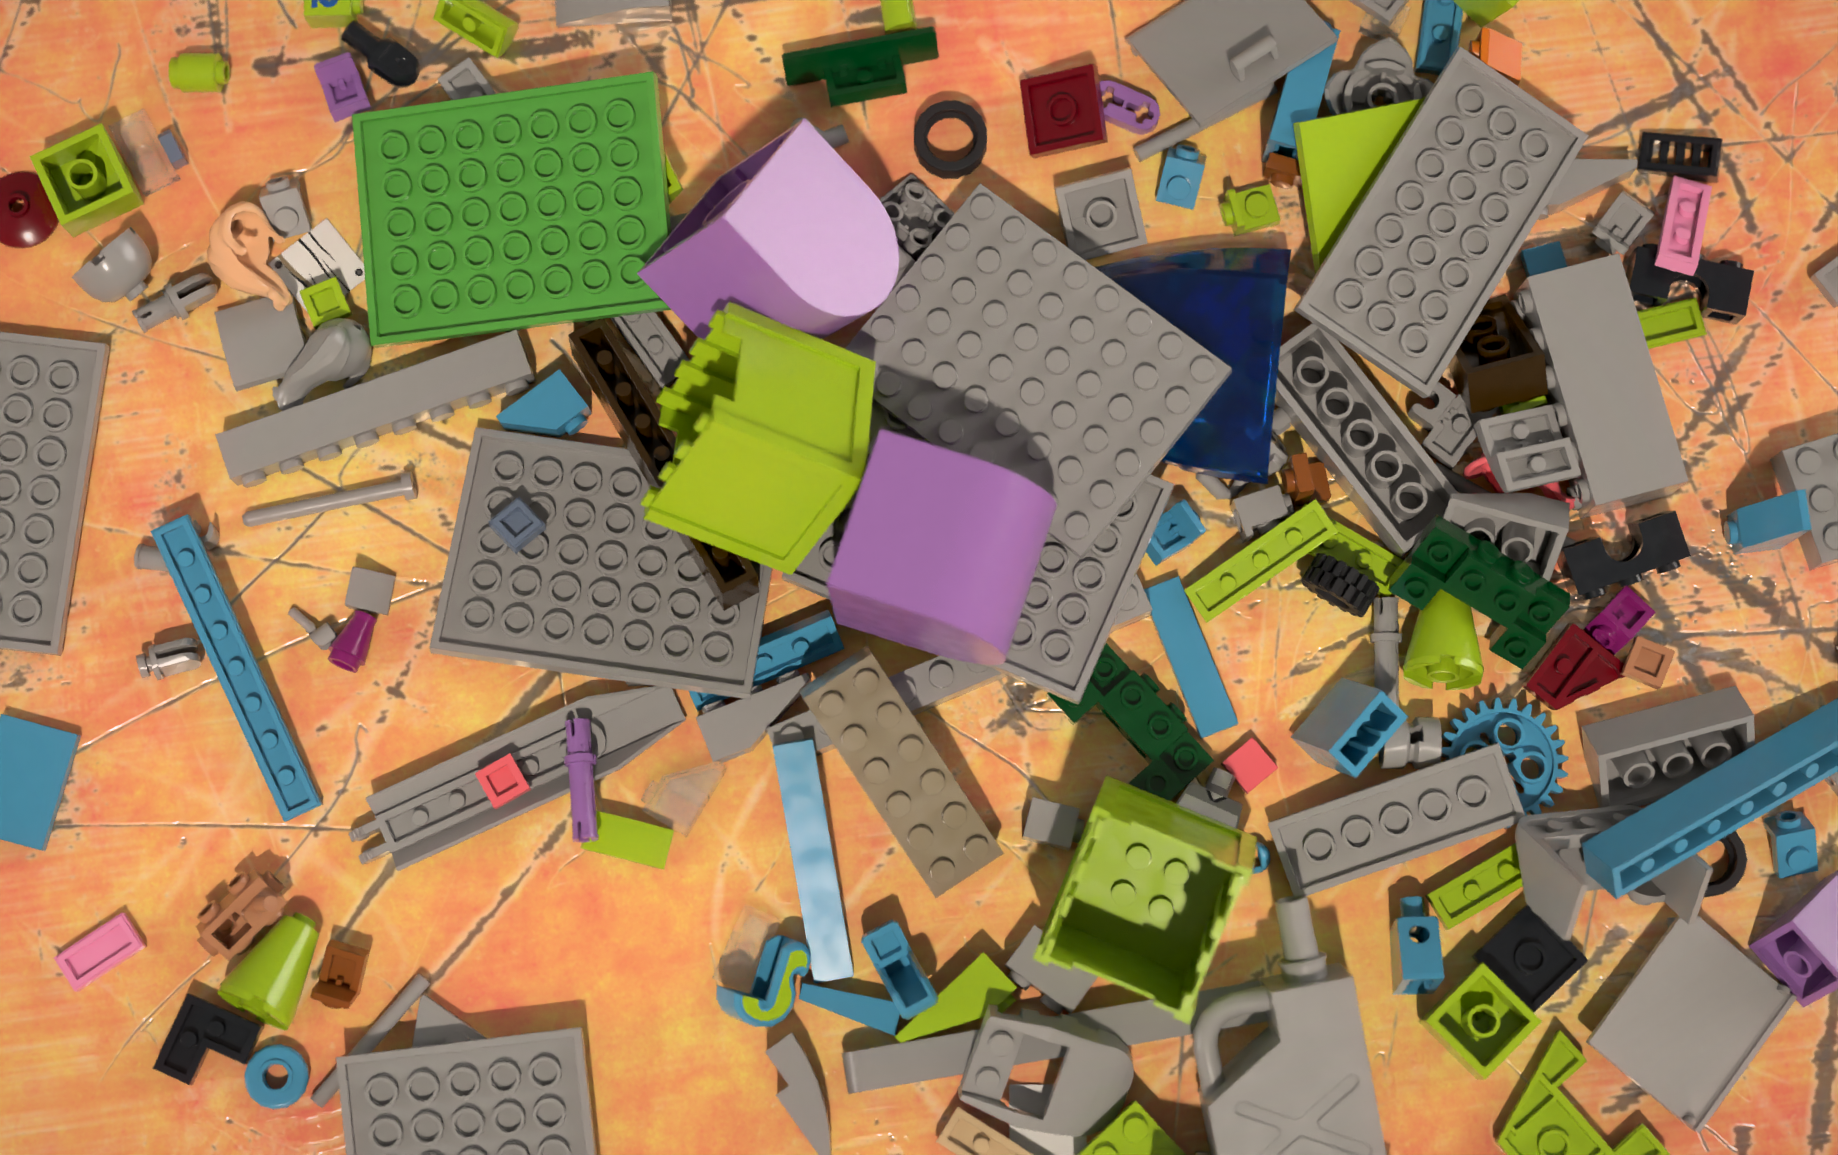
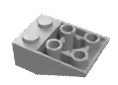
(916, 220)

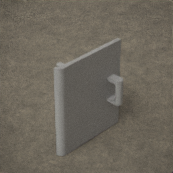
(1228, 49)
(1691, 1021)

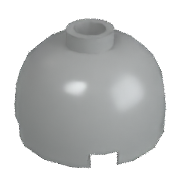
(117, 269)

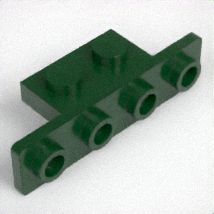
(862, 67)

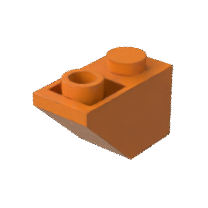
(1499, 53)

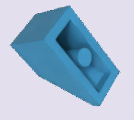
(547, 409)

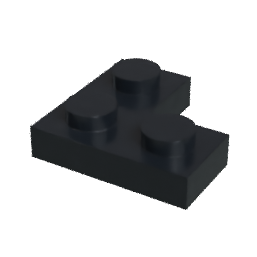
(202, 1028)

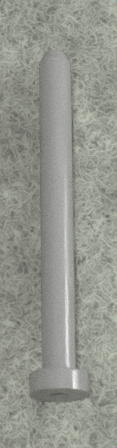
(405, 487)

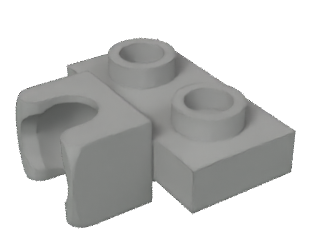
(1449, 425)

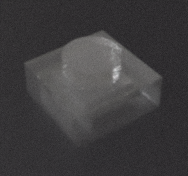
(1375, 29)

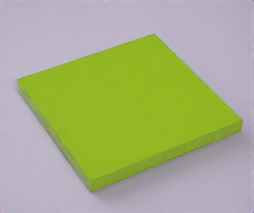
(1340, 162)

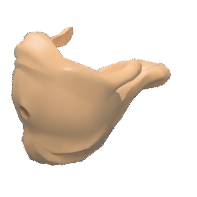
(241, 251)

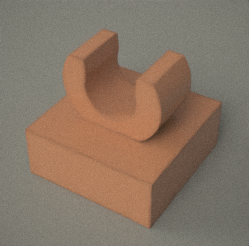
(1647, 662)

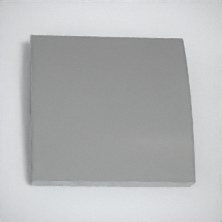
(259, 341)
(1527, 449)

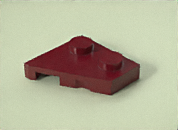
(1572, 669)

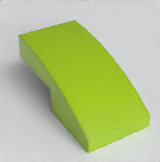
(631, 840)

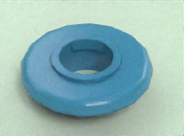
(256, 1076)

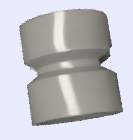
(1413, 743)

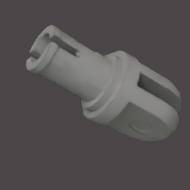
(176, 301)

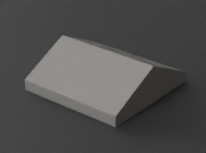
(1101, 214)

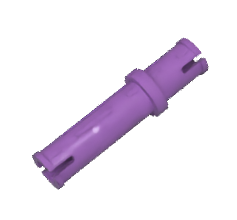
(581, 779)

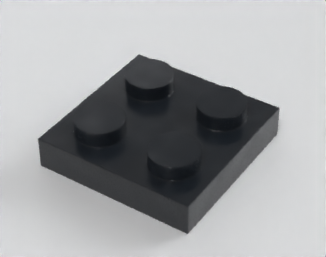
(1530, 958)

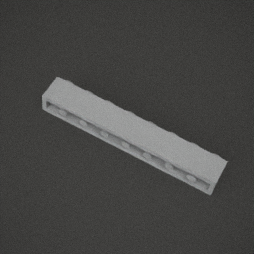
(375, 409)

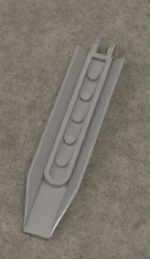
(451, 806)

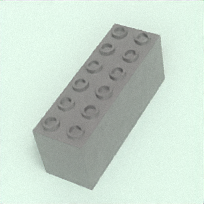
(1602, 385)

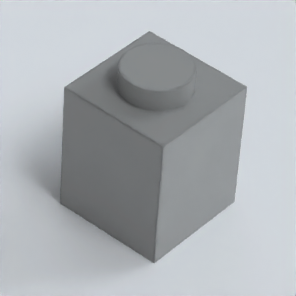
(1053, 824)

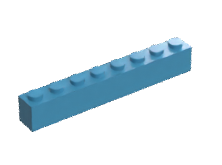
(1715, 803)

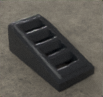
(1682, 142)

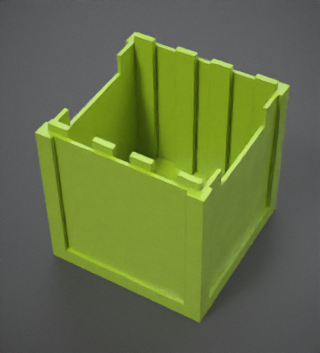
(763, 438)
(1147, 896)

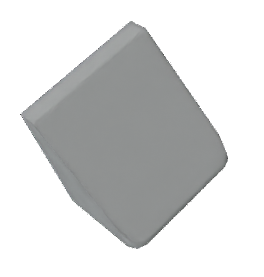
(370, 591)

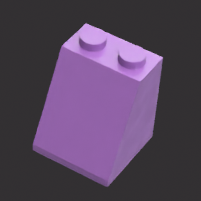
(1804, 944)

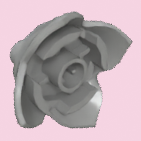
(1381, 71)

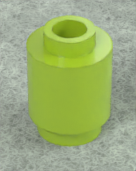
(199, 72)

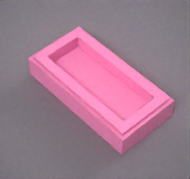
(100, 952)

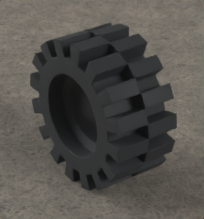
(1340, 584)

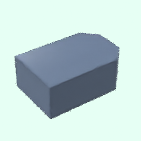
(172, 149)

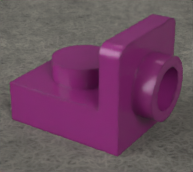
(1619, 620)

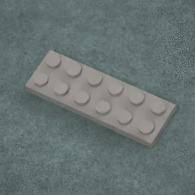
(1397, 820)

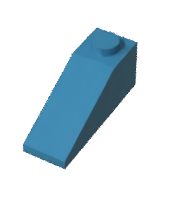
(1768, 523)

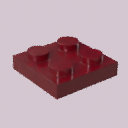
(1063, 111)

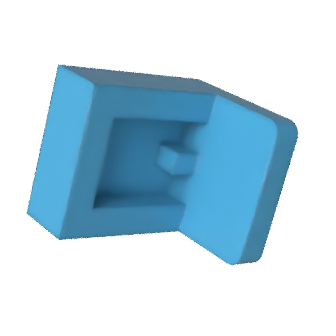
(1181, 176)
(1175, 532)
(1792, 843)

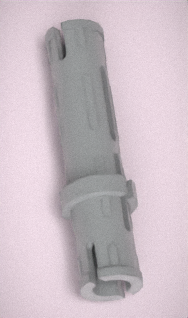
(1386, 646)

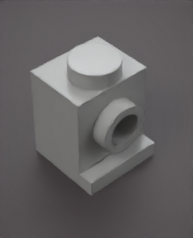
(1261, 511)

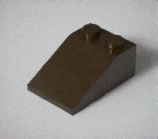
(1498, 360)

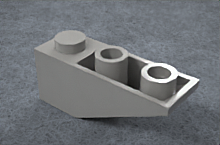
(742, 725)

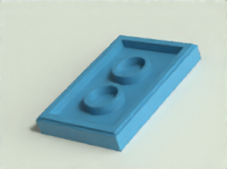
(32, 779)

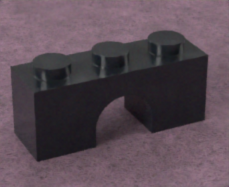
(1721, 286)
(1655, 544)

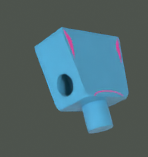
(1415, 966)

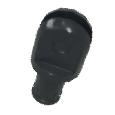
(383, 56)

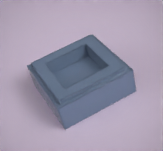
(517, 525)

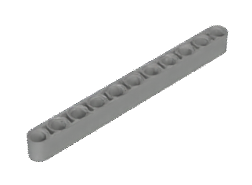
(950, 1053)

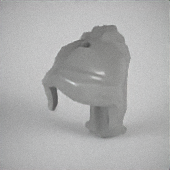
(332, 353)

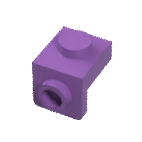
(342, 86)

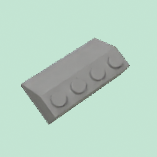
(1665, 746)

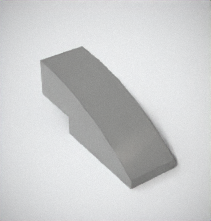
(803, 1095)

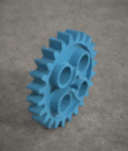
(1531, 742)

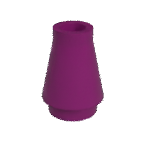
(353, 642)

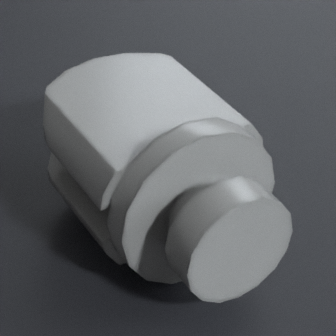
(169, 658)

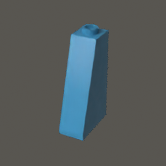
(1299, 101)

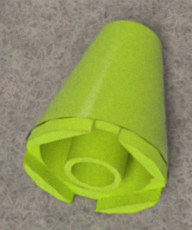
(1444, 646)
(274, 972)

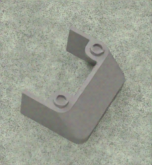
(1557, 877)

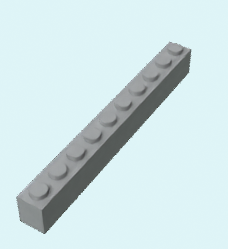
(941, 681)

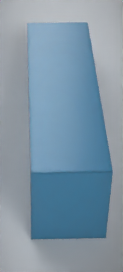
(866, 1010)

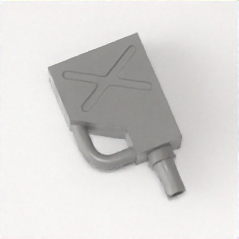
(1306, 1075)

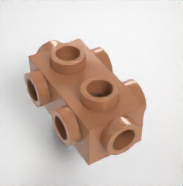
(251, 905)

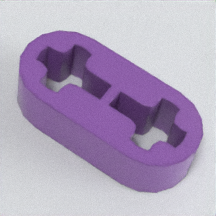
(1133, 100)

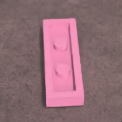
(1683, 226)

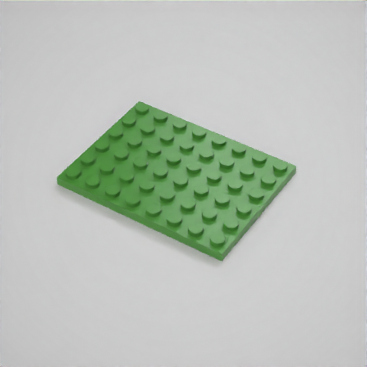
(511, 209)

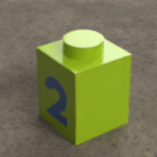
(332, 12)

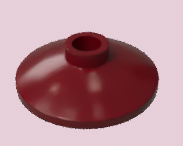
(34, 221)

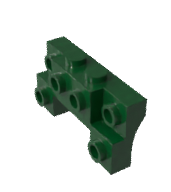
(1486, 581)
(1145, 723)

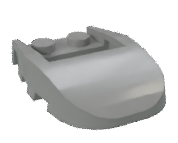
(1088, 1085)

